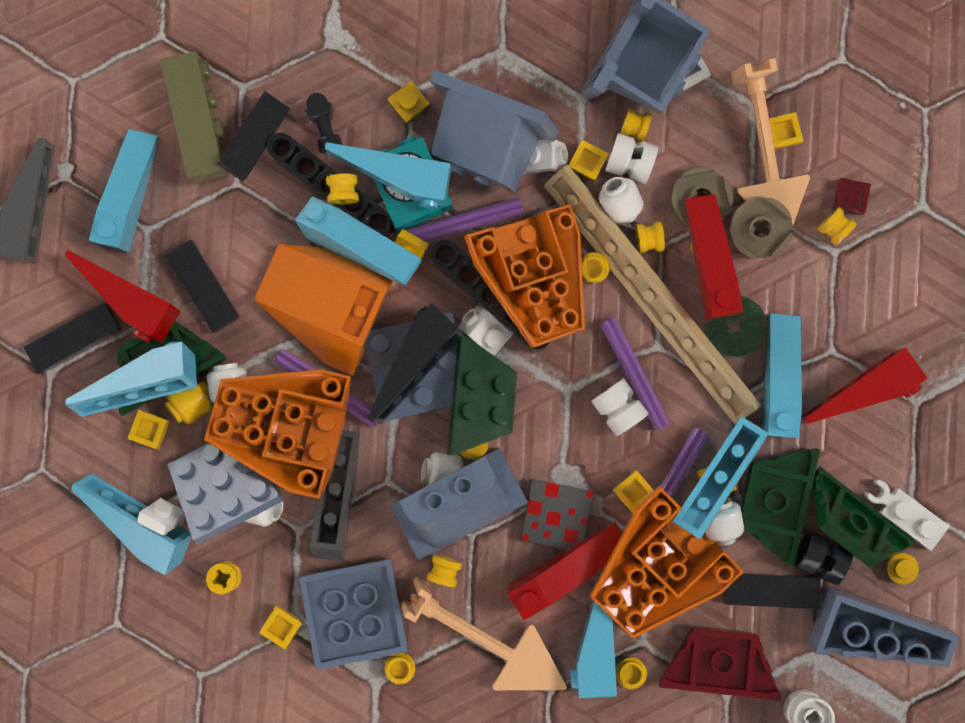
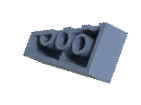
(870, 629)

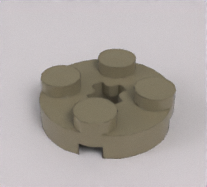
(703, 180)
(761, 245)

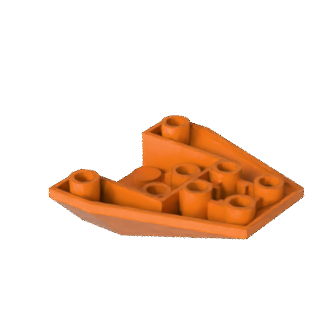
(535, 273)
(324, 301)
(283, 426)
(660, 569)

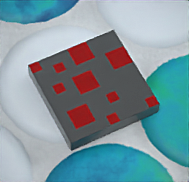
(556, 514)

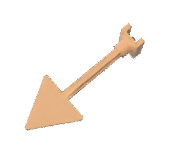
(789, 190)
(526, 665)

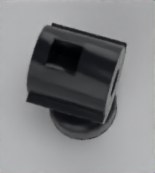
(321, 113)

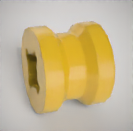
(636, 124)
(342, 189)
(837, 226)
(649, 237)
(444, 571)
(230, 575)

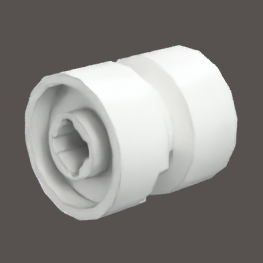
(621, 162)
(620, 407)
(807, 707)

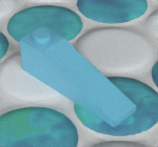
(411, 176)
(124, 193)
(355, 241)
(148, 377)
(782, 377)
(720, 477)
(120, 515)
(595, 656)

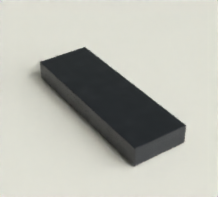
(253, 136)
(202, 286)
(72, 338)
(774, 591)

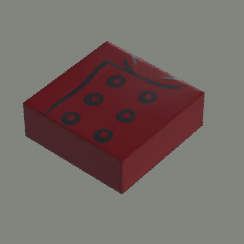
(852, 196)

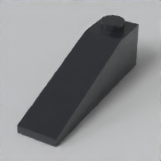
(421, 350)

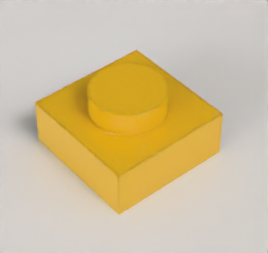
(408, 102)
(785, 131)
(588, 160)
(412, 244)
(148, 429)
(633, 490)
(281, 627)

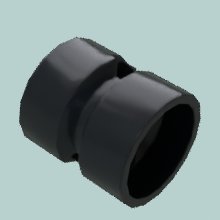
(819, 556)

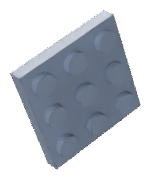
(435, 388)
(219, 491)
(353, 613)

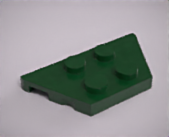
(205, 354)
(481, 398)
(778, 501)
(855, 522)

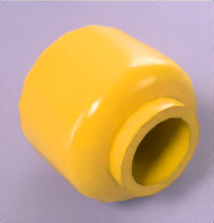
(189, 404)

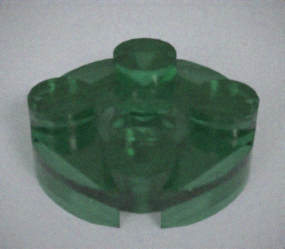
(738, 344)

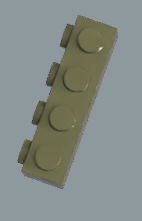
(194, 116)

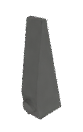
(25, 206)
(334, 507)

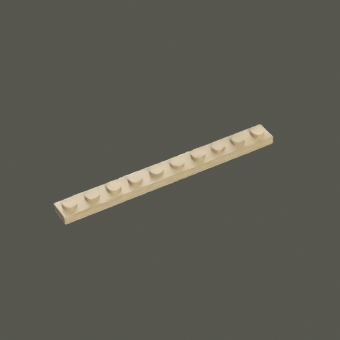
(653, 296)

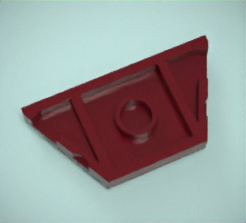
(721, 664)

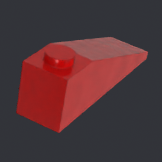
(712, 258)
(137, 307)
(886, 380)
(563, 572)

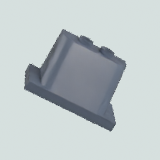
(649, 55)
(486, 132)
(458, 504)

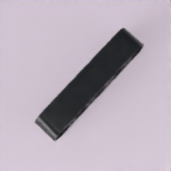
(317, 179)
(475, 289)

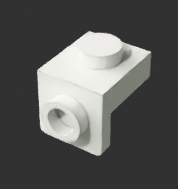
(547, 157)
(484, 329)
(161, 517)

